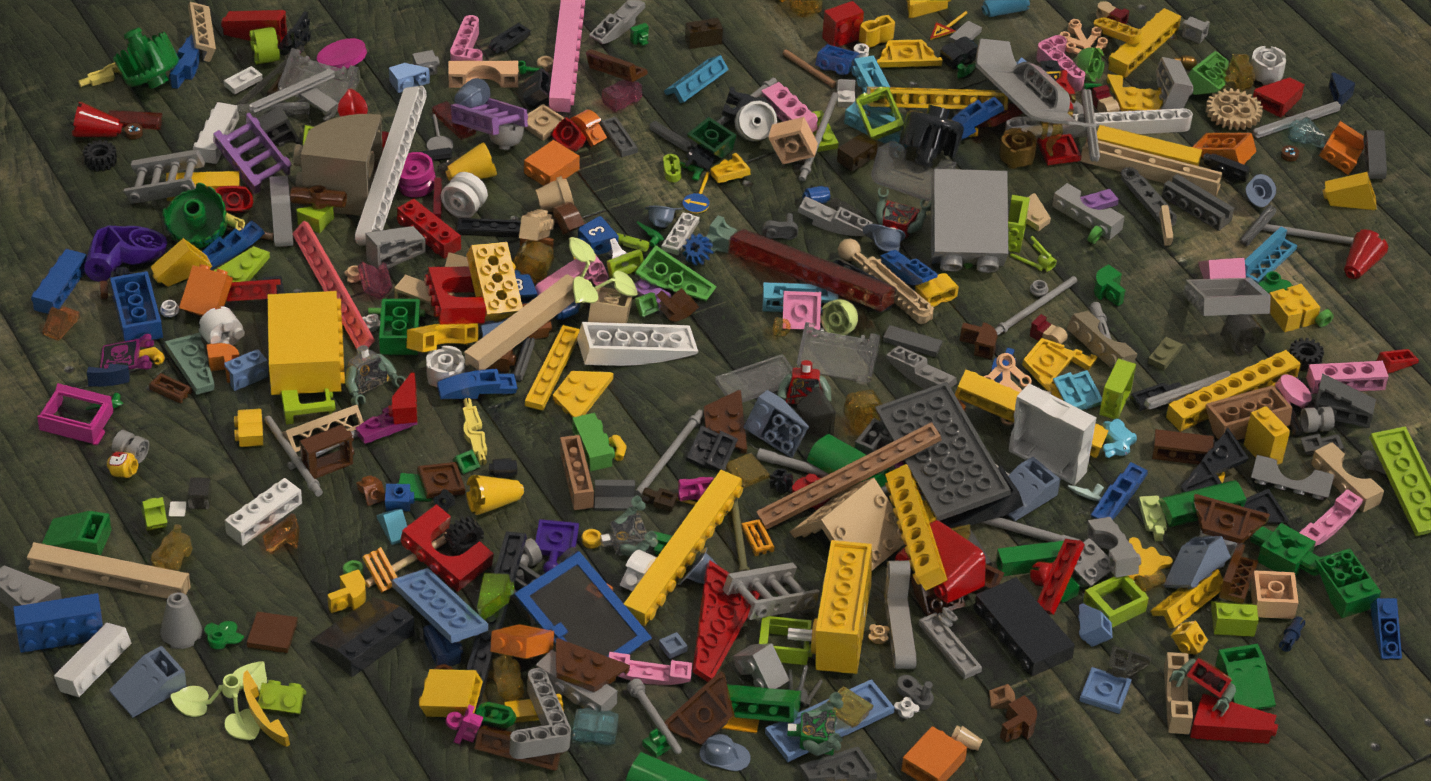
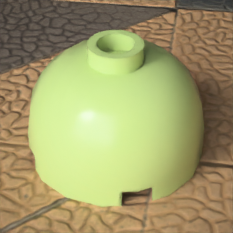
(839, 317)

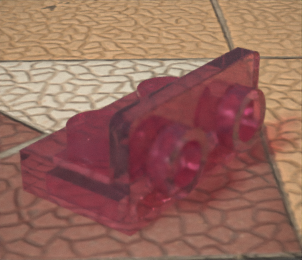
(375, 281)

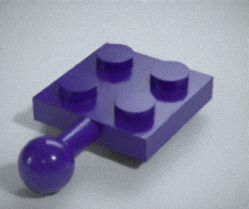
(555, 539)

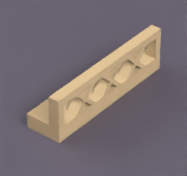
(205, 33)
(334, 417)

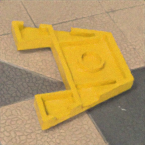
(1134, 98)
(1050, 359)

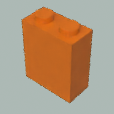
(551, 162)
(205, 290)
(522, 641)
(934, 757)

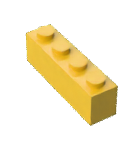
(211, 179)

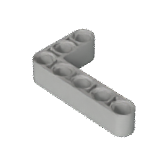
(281, 211)
(898, 614)
(555, 730)

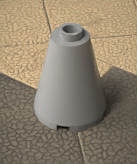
(180, 623)

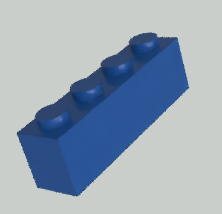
(59, 281)

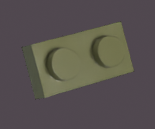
(1165, 353)

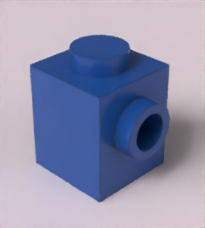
(398, 497)

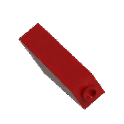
(239, 23)
(1237, 724)

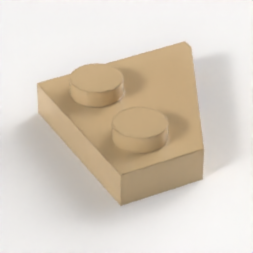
(1037, 215)

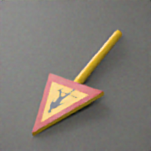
(941, 30)

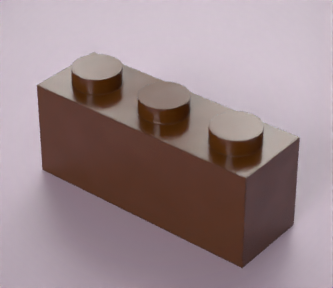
(1180, 446)

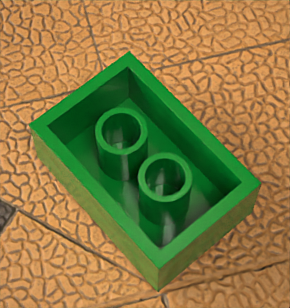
(396, 318)

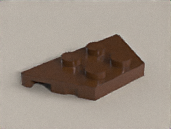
(727, 416)
(1227, 519)
(586, 667)
(704, 712)

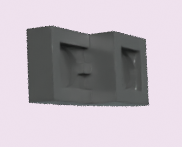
(1315, 442)

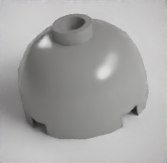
(509, 135)

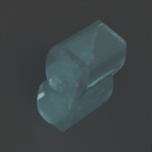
(595, 726)

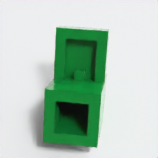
(1108, 285)

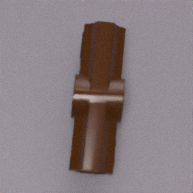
(318, 197)

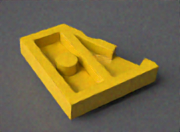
(730, 169)

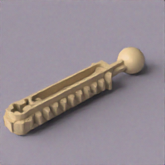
(905, 297)

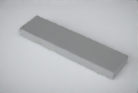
(950, 646)

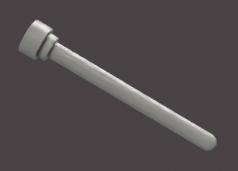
(637, 689)

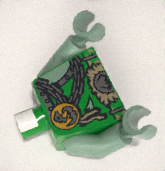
(818, 728)

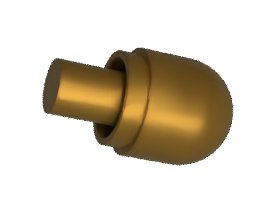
(1187, 61)

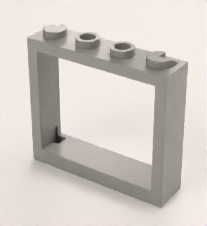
(1227, 296)

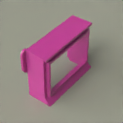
(74, 429)

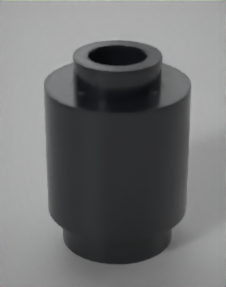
(503, 468)

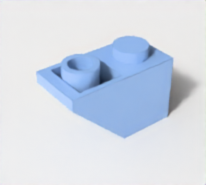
(408, 75)

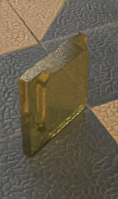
(748, 469)
(854, 708)

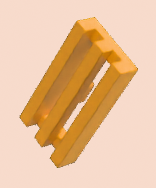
(756, 550)
(387, 565)

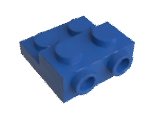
(836, 59)

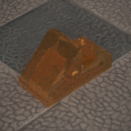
(60, 322)
(285, 532)

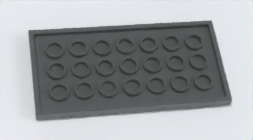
(955, 471)

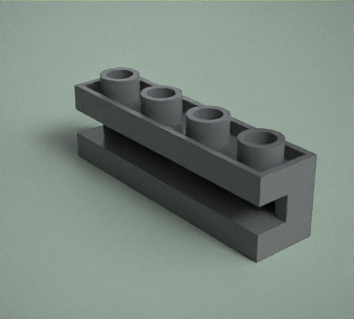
(1198, 202)

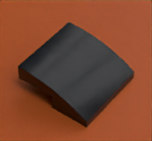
(711, 449)

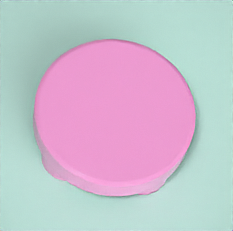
(1294, 391)

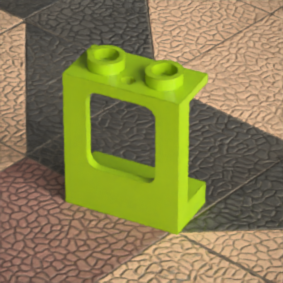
(1017, 222)
(293, 407)

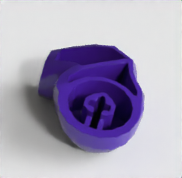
(122, 245)

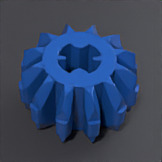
(691, 247)

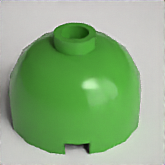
(1090, 62)

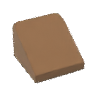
(1001, 697)

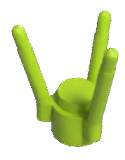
(1045, 260)

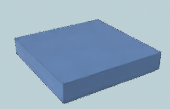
(1105, 690)

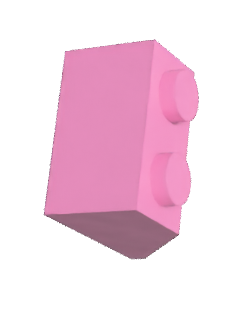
(1223, 268)

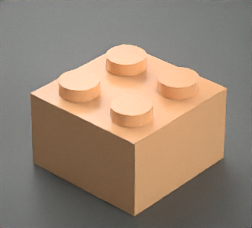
(793, 140)
(1274, 594)

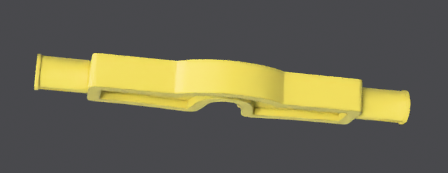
(100, 76)
(474, 437)

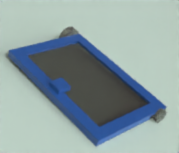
(582, 608)

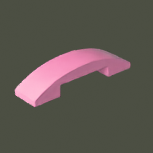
(1334, 518)
(653, 673)

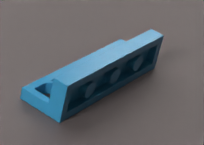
(697, 78)
(1263, 253)

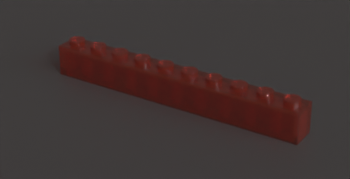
(812, 269)

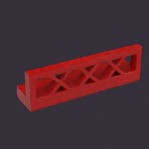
(252, 289)

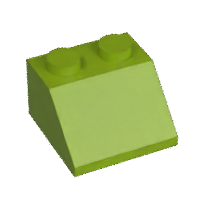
(1234, 618)

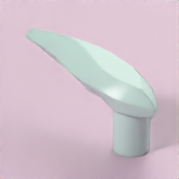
(1087, 493)

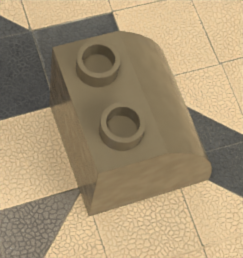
(342, 158)

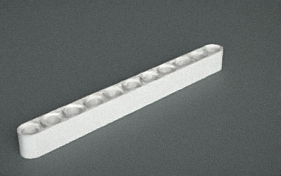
(1131, 121)
(391, 163)

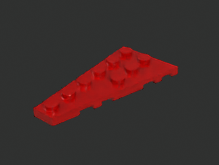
(718, 622)

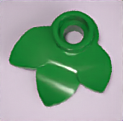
(1273, 282)
(222, 634)

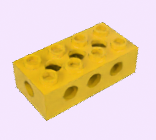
(494, 280)

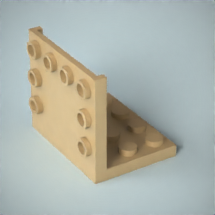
(858, 516)

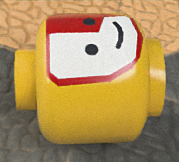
(122, 464)

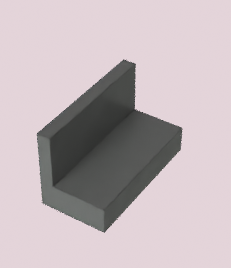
(614, 494)

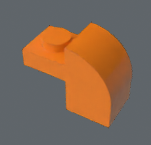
(589, 124)
(219, 354)

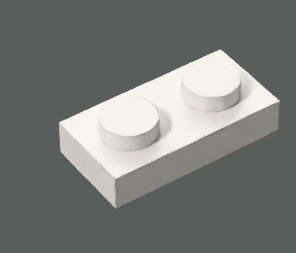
(243, 80)

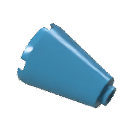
(1002, 7)

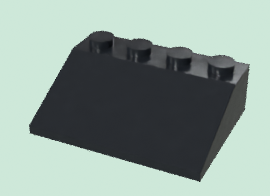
(365, 635)

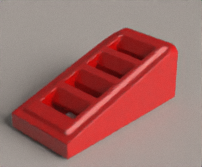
(1395, 359)

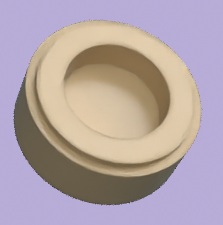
(545, 62)

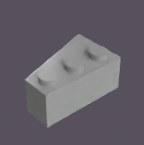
(1173, 83)
(393, 246)
(23, 589)

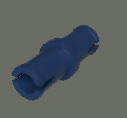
(1292, 633)

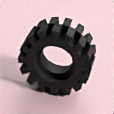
(94, 160)
(1308, 347)
(463, 534)

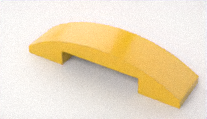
(273, 729)

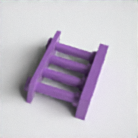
(489, 116)
(233, 155)

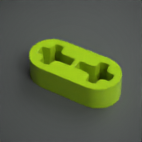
(674, 167)

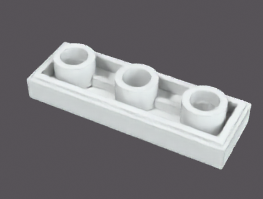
(682, 230)

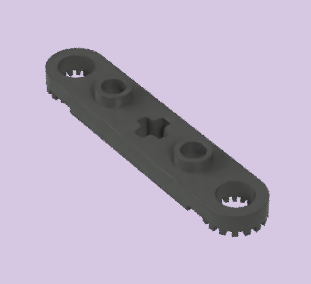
(1143, 191)

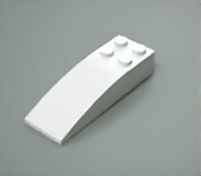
(634, 343)

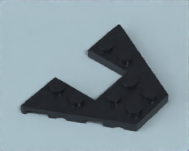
(1225, 456)

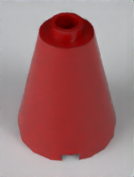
(94, 123)
(1364, 253)

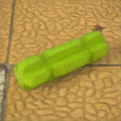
(632, 242)

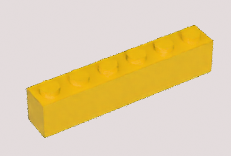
(1154, 34)
(1150, 145)

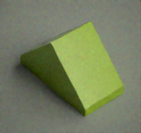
(317, 218)

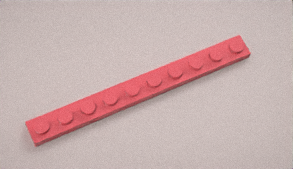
(331, 281)

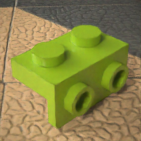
(281, 698)

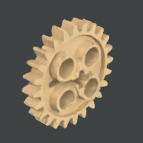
(1234, 109)

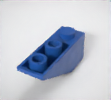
(1386, 627)

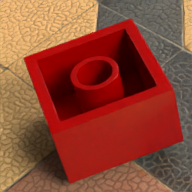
(842, 24)

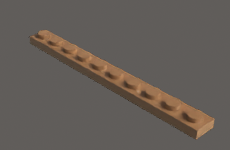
(849, 475)

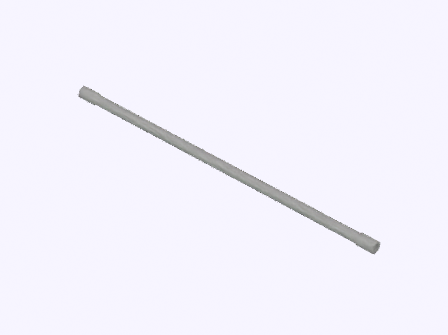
(774, 458)

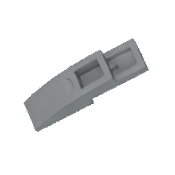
(617, 24)
(838, 221)
(917, 370)

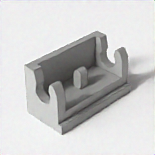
(320, 101)

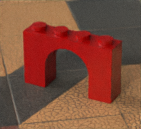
(450, 308)
(455, 570)

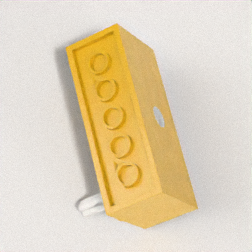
(842, 610)

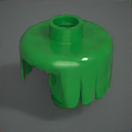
(147, 59)
(196, 216)

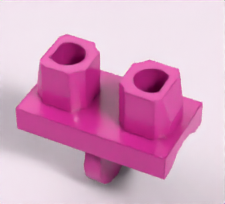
(693, 488)
(466, 726)

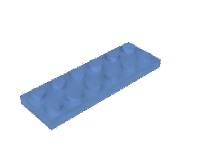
(440, 605)
(789, 745)

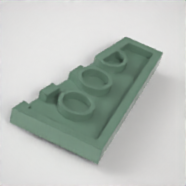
(191, 360)

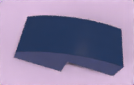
(114, 375)

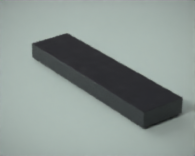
(488, 227)

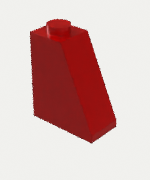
(1279, 96)

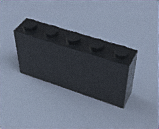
(1024, 626)

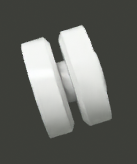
(745, 120)
(464, 195)

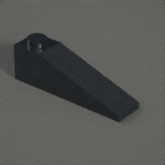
(990, 510)

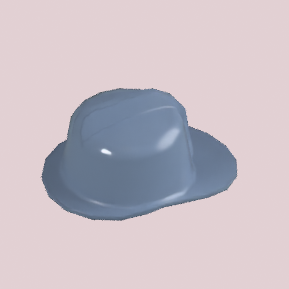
(473, 93)
(1260, 190)
(661, 215)
(884, 237)
(698, 570)
(724, 753)

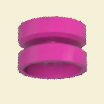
(417, 175)

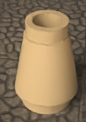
(967, 738)

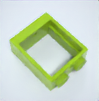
(886, 129)
(1117, 389)
(1139, 598)
(780, 626)

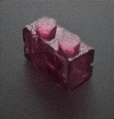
(621, 94)

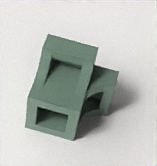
(720, 234)

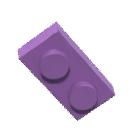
(1100, 200)
(644, 287)

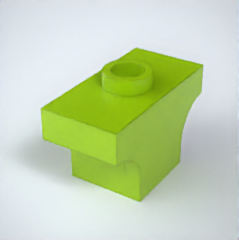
(154, 513)

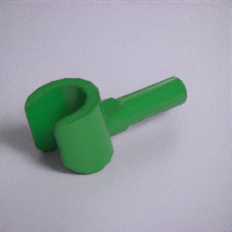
(522, 68)

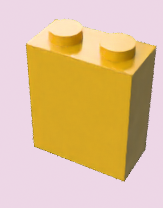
(1266, 435)
(449, 692)

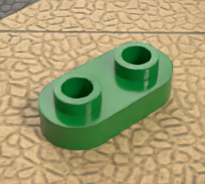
(501, 715)

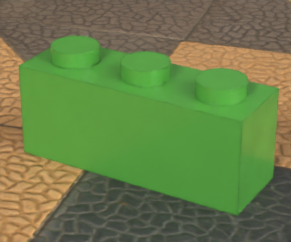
(594, 441)

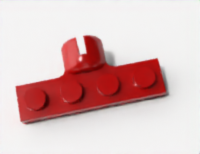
(1056, 575)

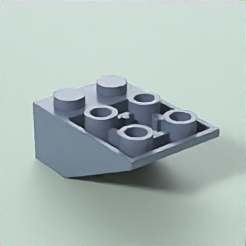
(776, 423)
(1034, 484)
(1197, 561)
(149, 682)

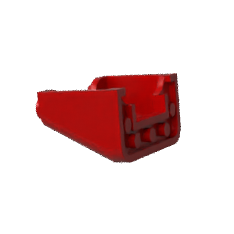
(961, 560)

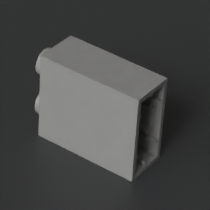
(969, 219)

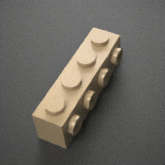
(536, 225)

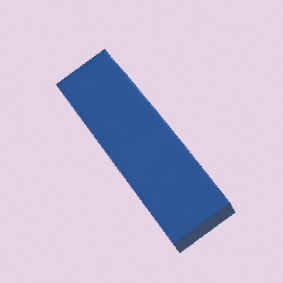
(233, 244)
(1120, 492)

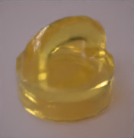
(777, 327)

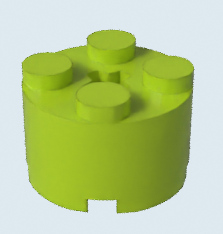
(264, 45)

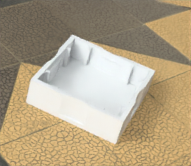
(1052, 433)

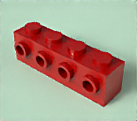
(436, 232)

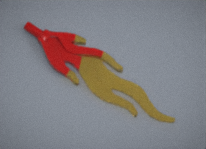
(1058, 128)

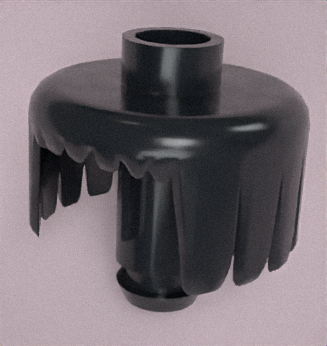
(931, 133)

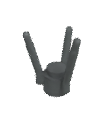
(805, 699)

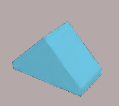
(393, 524)

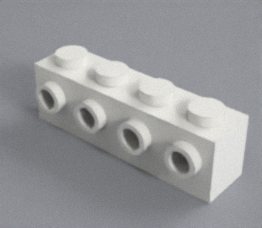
(222, 118)
(263, 511)
(92, 659)

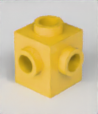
(1189, 638)

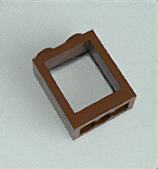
(330, 462)

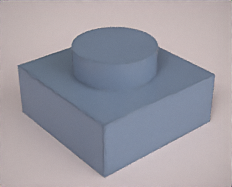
(673, 645)

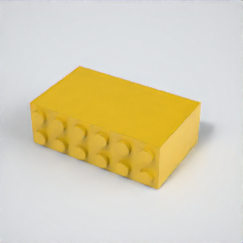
(305, 342)

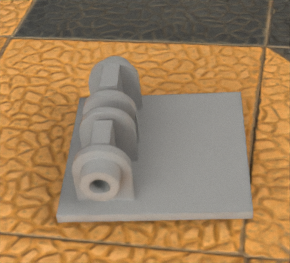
(1091, 564)

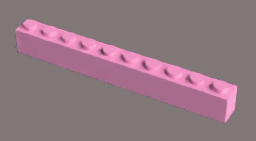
(566, 54)

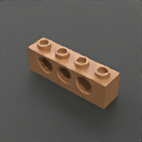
(576, 472)

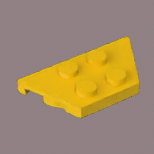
(908, 54)
(581, 391)

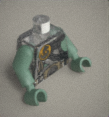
(368, 372)
(628, 532)

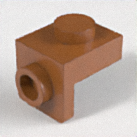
(372, 489)

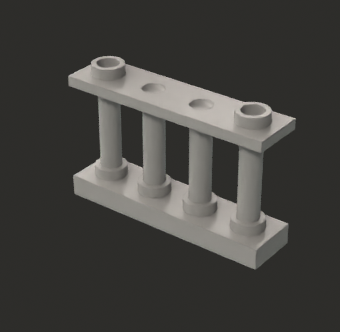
(161, 165)
(773, 577)

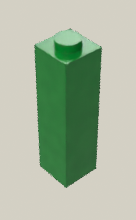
(1020, 559)

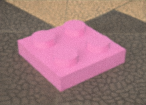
(801, 308)

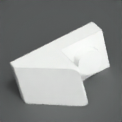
(846, 92)

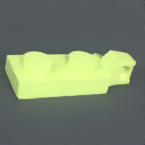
(1153, 516)

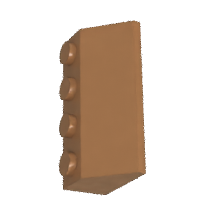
(1236, 410)

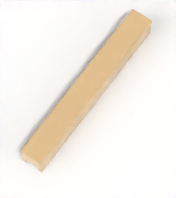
(1153, 166)
(521, 324)
(107, 571)

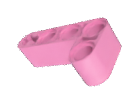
(465, 40)
(1054, 50)
(595, 272)

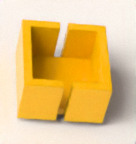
(1290, 304)

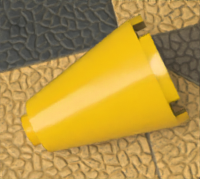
(475, 161)
(491, 493)

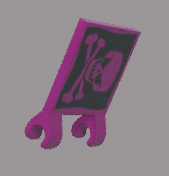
(127, 353)

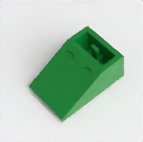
(80, 532)
(1347, 583)
(1248, 674)

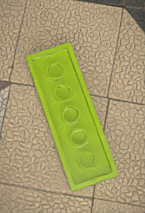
(1406, 475)

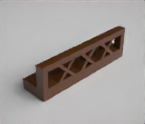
(614, 66)
(1233, 576)
(498, 742)

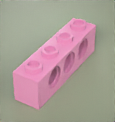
(788, 106)
(1358, 375)

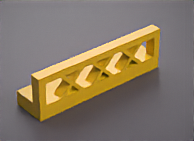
(1187, 601)

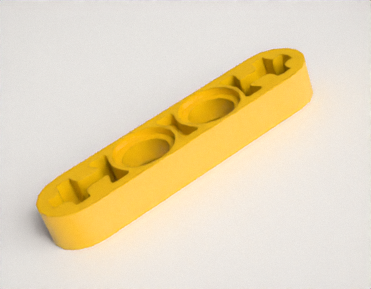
(1119, 30)

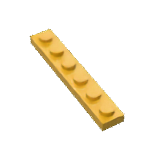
(552, 368)

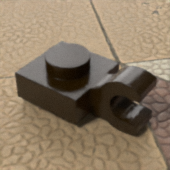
(662, 499)

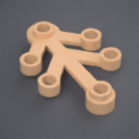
(1074, 27)
(1006, 376)

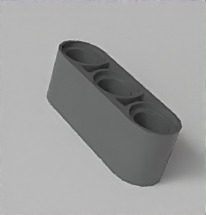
(1375, 154)

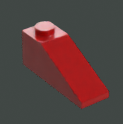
(405, 402)

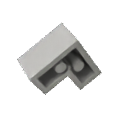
(762, 664)

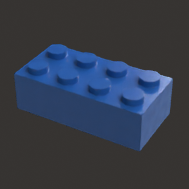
(136, 306)
(57, 622)

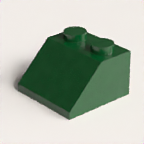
(713, 137)

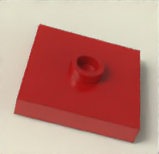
(1063, 150)

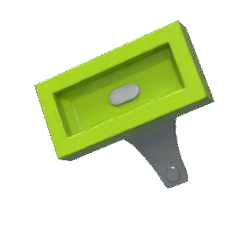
(623, 261)

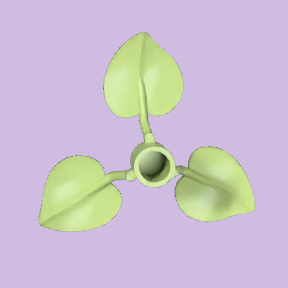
(583, 288)
(194, 700)

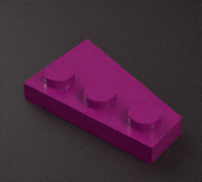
(379, 427)

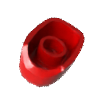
(569, 134)
(236, 198)

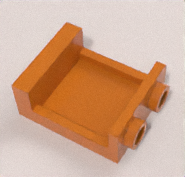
(1343, 148)

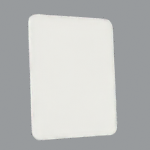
(177, 508)

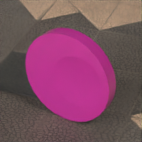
(343, 53)

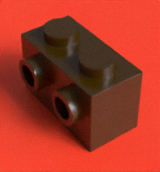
(703, 33)
(857, 152)

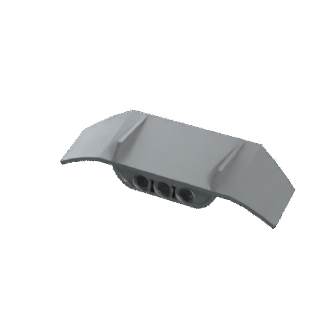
(1025, 84)

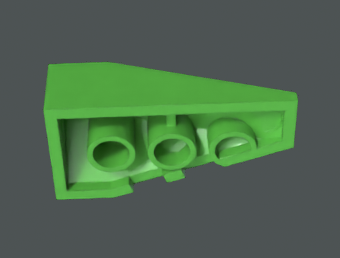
(1209, 74)
(669, 273)

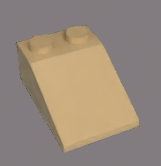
(610, 307)

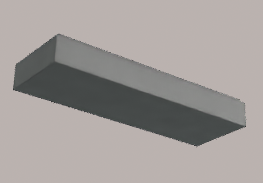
(618, 136)
(912, 341)

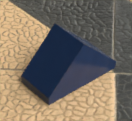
(1341, 88)

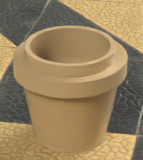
(554, 194)

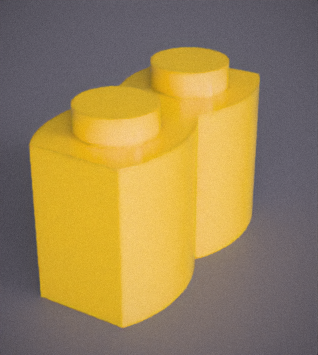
(877, 31)
(938, 290)
(249, 427)

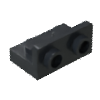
(701, 155)

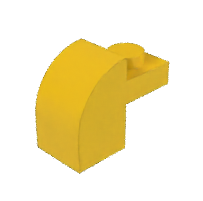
(351, 592)

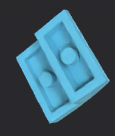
(1078, 390)

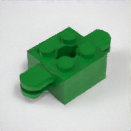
(1280, 559)

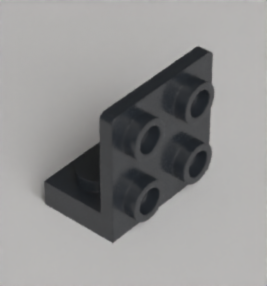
(296, 36)

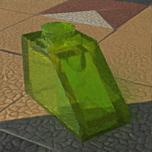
(494, 593)

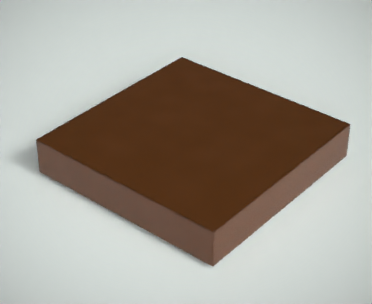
(439, 477)
(272, 632)

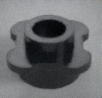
(450, 500)

